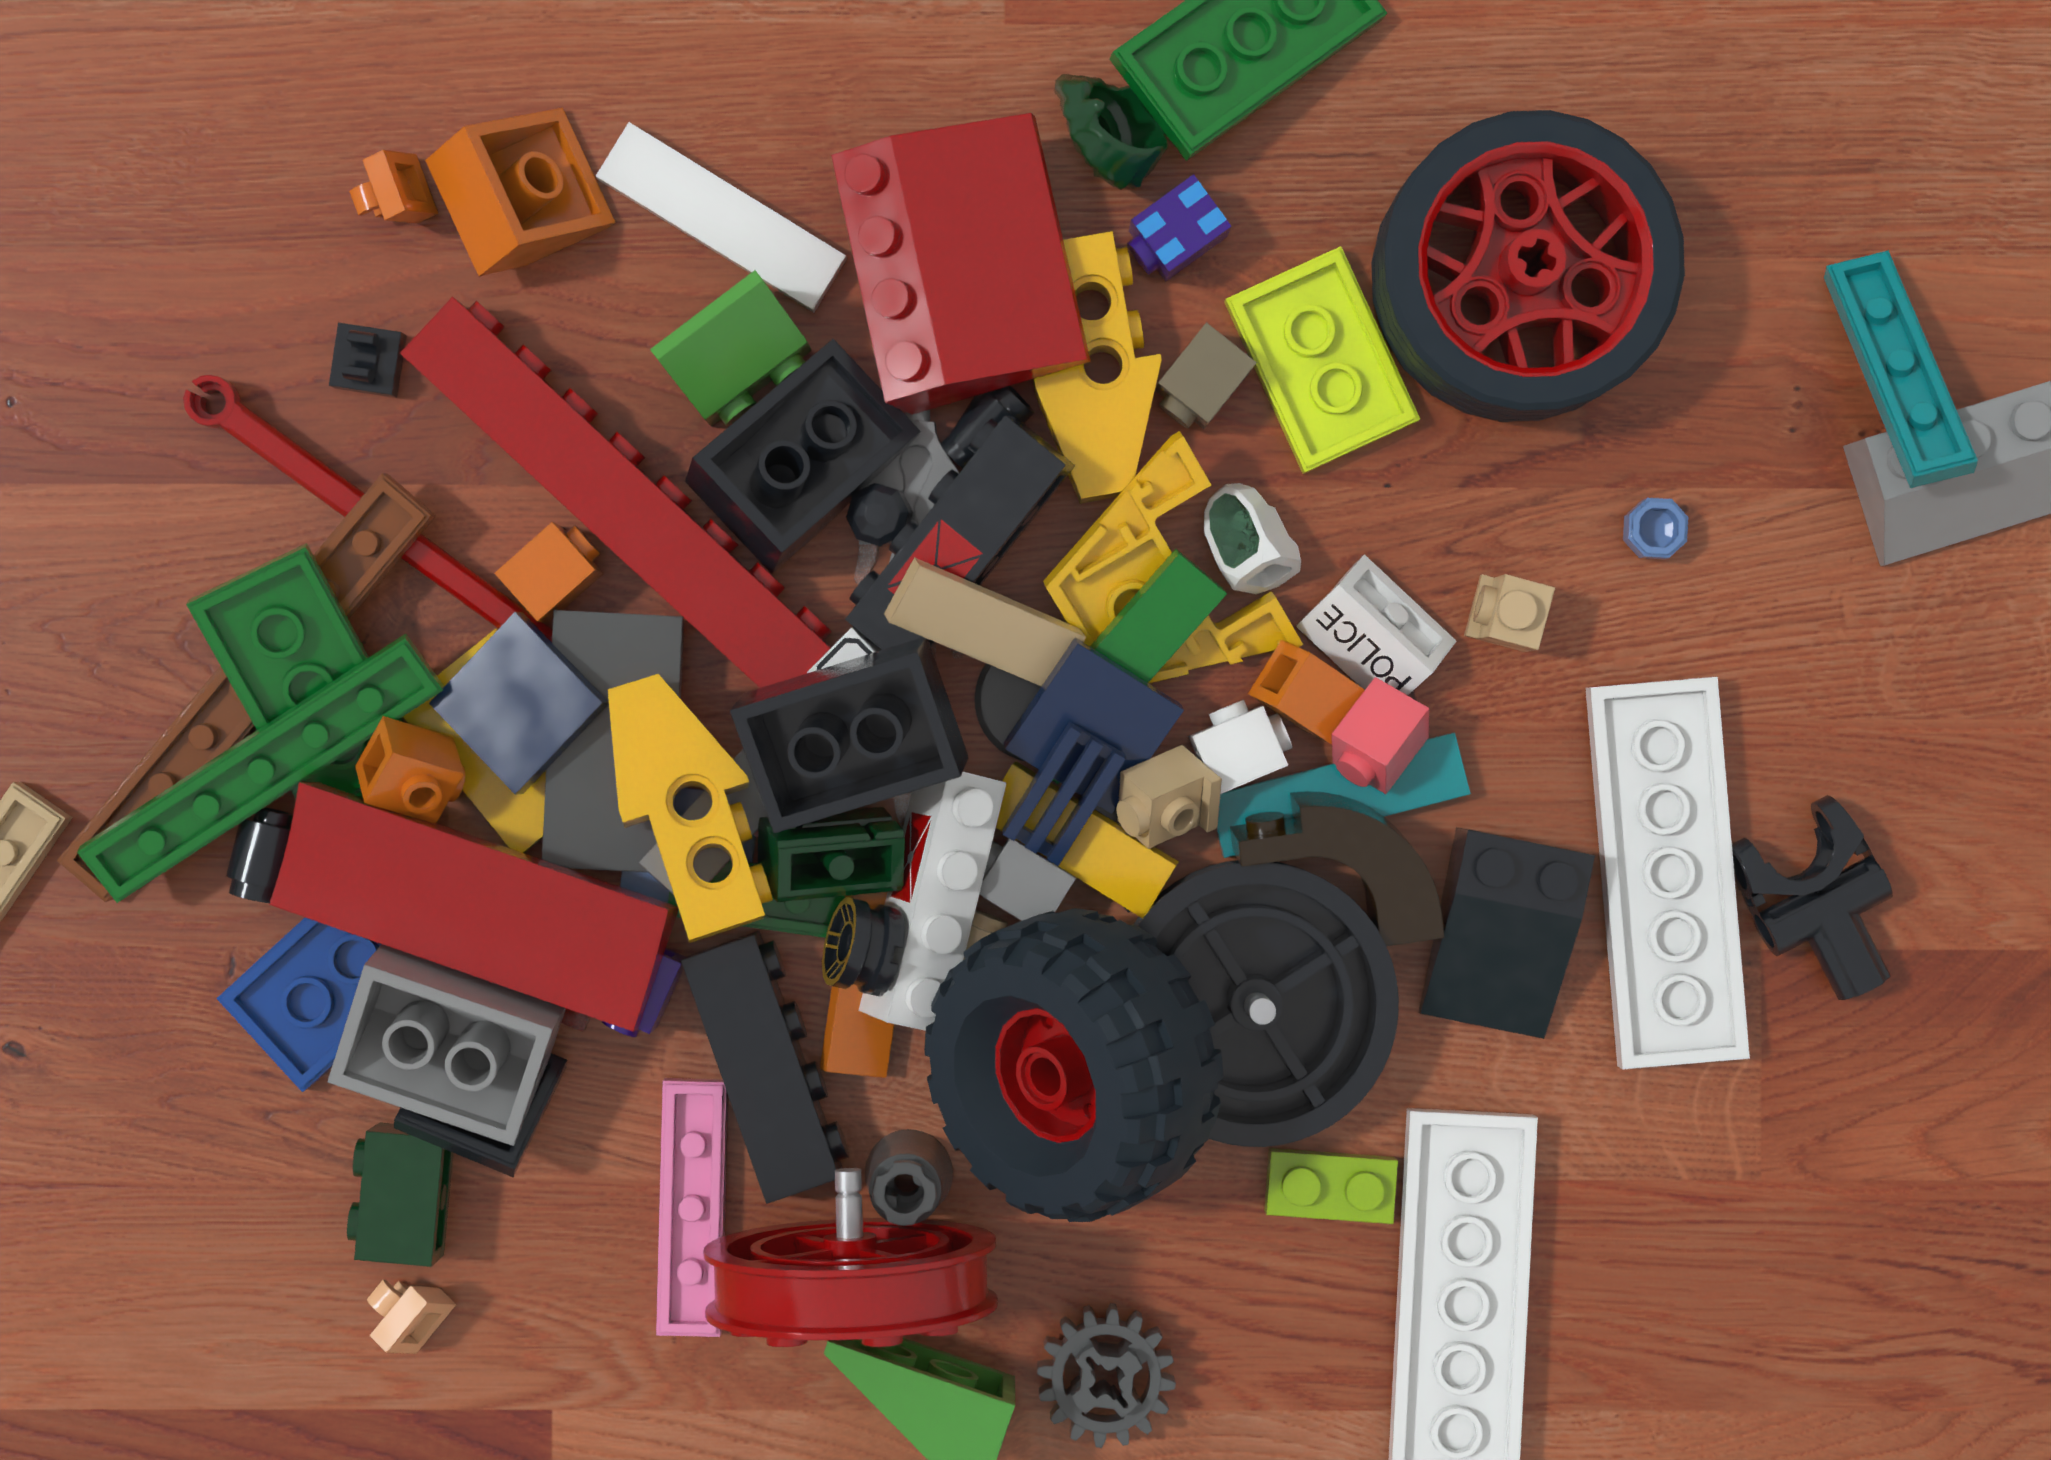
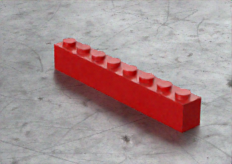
(613, 497)

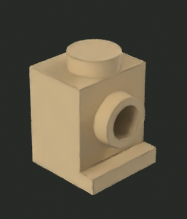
(1509, 612)
(1168, 797)

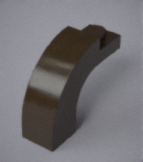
(1328, 825)

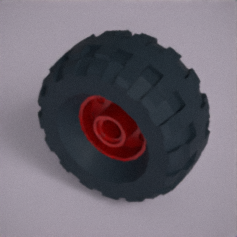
(1073, 1064)

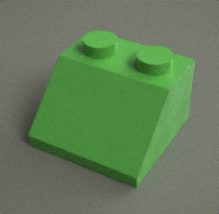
(733, 350)

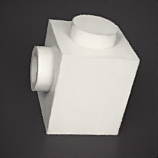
(1242, 744)

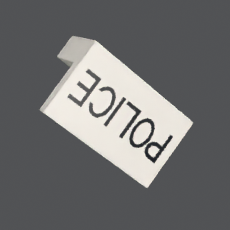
(1376, 630)

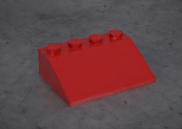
(960, 260)

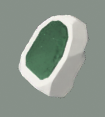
(1249, 540)

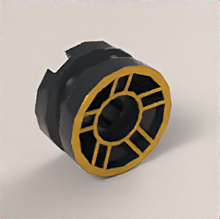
(862, 946)

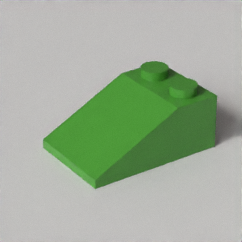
(932, 1397)

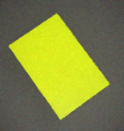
(1322, 360)

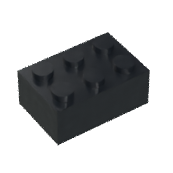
(850, 735)

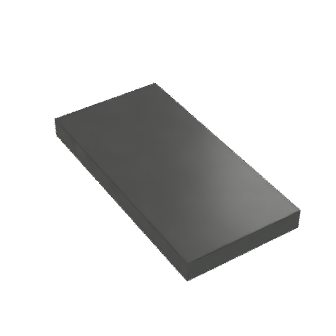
(580, 787)

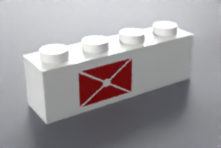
(944, 865)

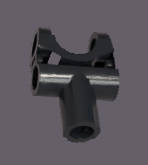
(1823, 901)

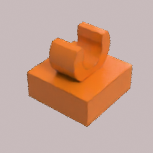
(395, 188)

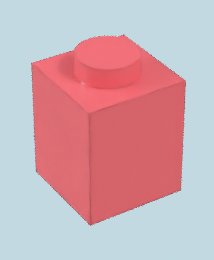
(1379, 736)

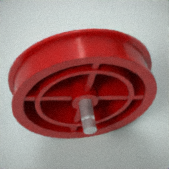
(850, 1277)

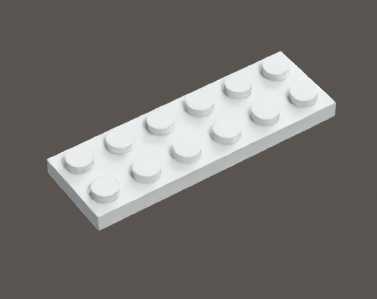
(1667, 873)
(1463, 1285)

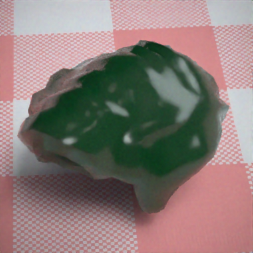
(1110, 129)

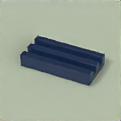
(1036, 839)

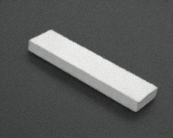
(721, 217)

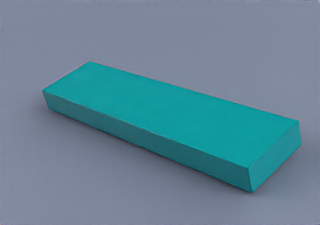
(1900, 370)
(1429, 778)

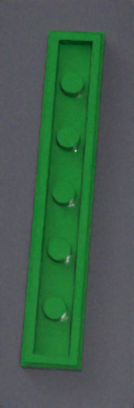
(259, 768)

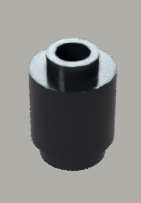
(259, 854)

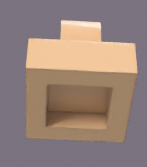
(408, 1314)

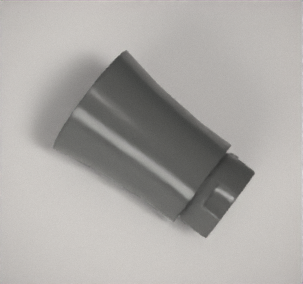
(911, 1154)

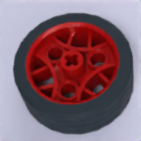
(1528, 265)

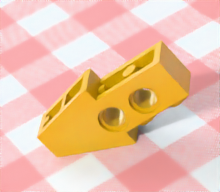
(1095, 422)
(658, 754)

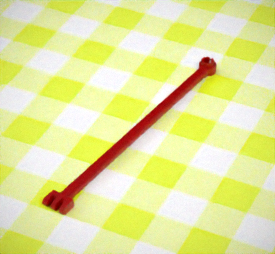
(343, 496)

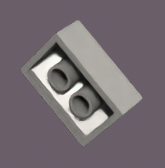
(2006, 489)
(445, 1044)

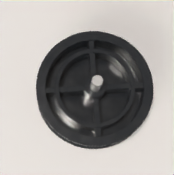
(1293, 992)

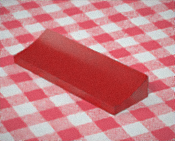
(473, 905)

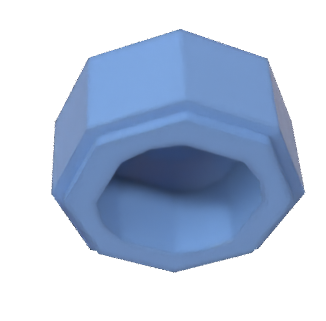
(1655, 528)

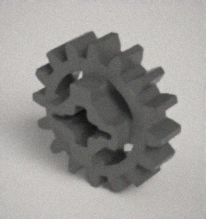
(1085, 1395)

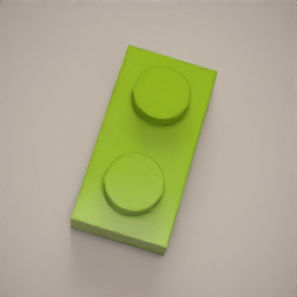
(1331, 1186)

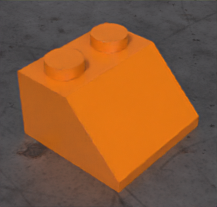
(518, 189)

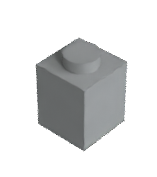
(1023, 881)

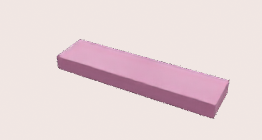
(690, 1202)

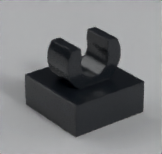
(367, 360)

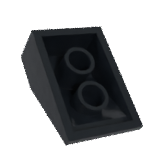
(800, 455)
(1507, 932)

